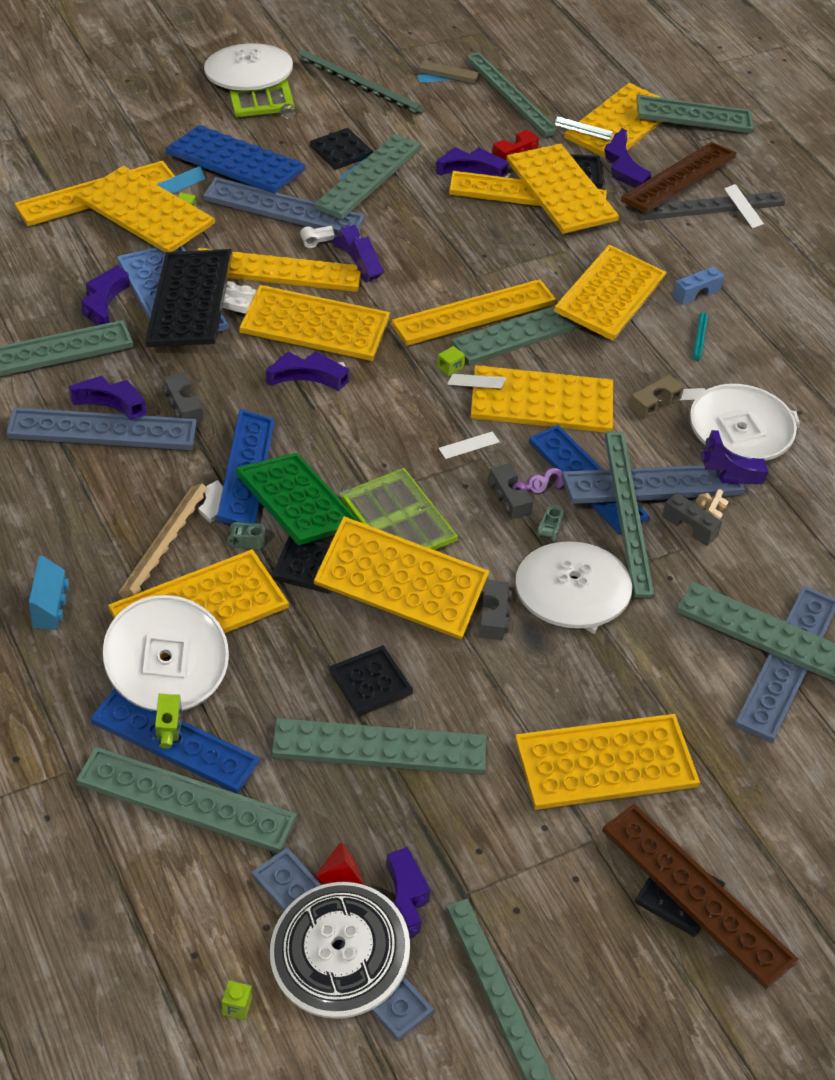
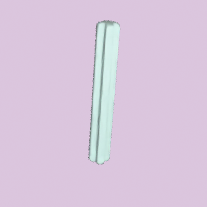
(583, 128)

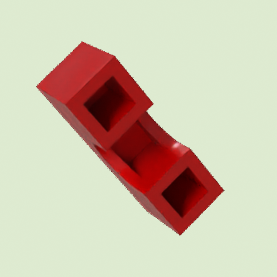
(524, 141)

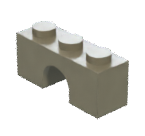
(646, 401)

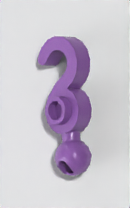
(538, 483)

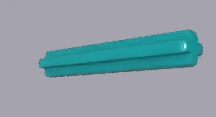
(700, 336)

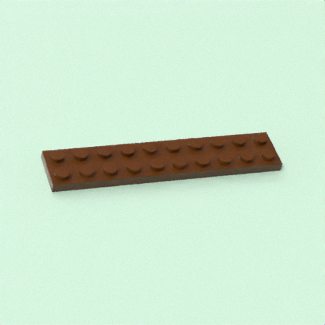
(678, 177)
(700, 896)

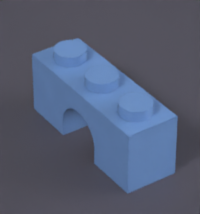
(708, 281)

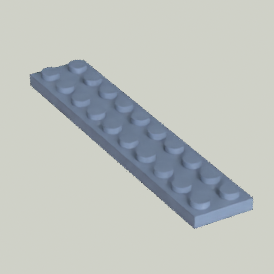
(275, 205)
(101, 428)
(649, 484)
(781, 679)
(284, 881)

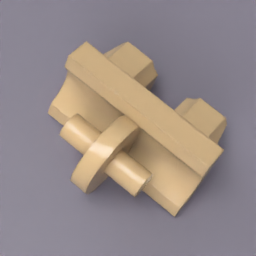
(713, 502)

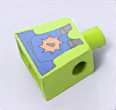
(168, 719)

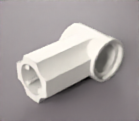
(312, 237)

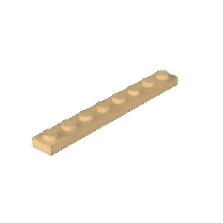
(161, 542)

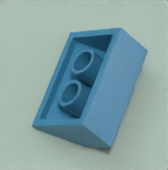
(48, 595)

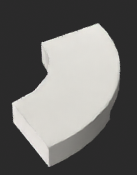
(211, 503)

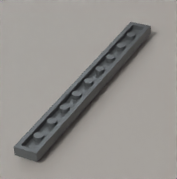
(711, 205)

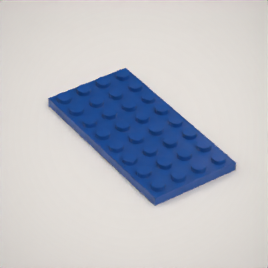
(236, 159)

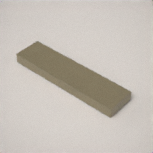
(448, 72)

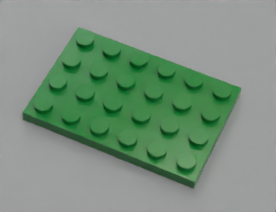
(295, 497)

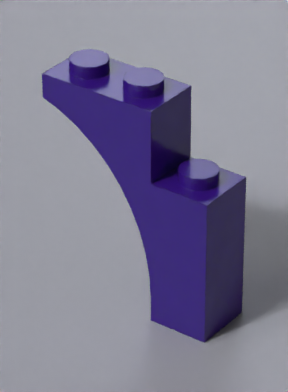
(476, 162)
(623, 166)
(360, 251)
(101, 292)
(314, 368)
(118, 395)
(731, 466)
(409, 887)

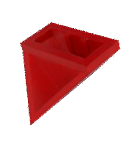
(339, 868)

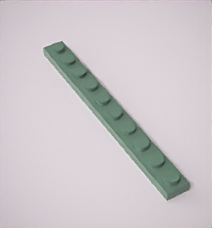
(365, 84)
(512, 94)
(629, 515)
(497, 992)

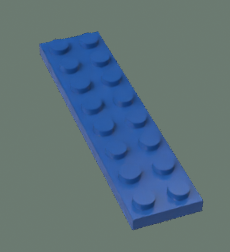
(249, 446)
(567, 455)
(193, 751)

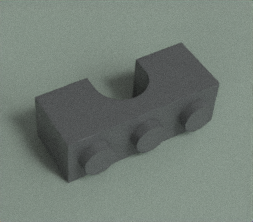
(179, 397)
(515, 502)
(704, 525)
(494, 622)

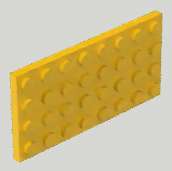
(612, 115)
(562, 188)
(145, 209)
(610, 292)
(315, 322)
(545, 400)
(402, 577)
(231, 590)
(605, 761)

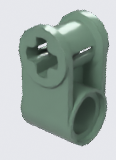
(551, 522)
(247, 535)

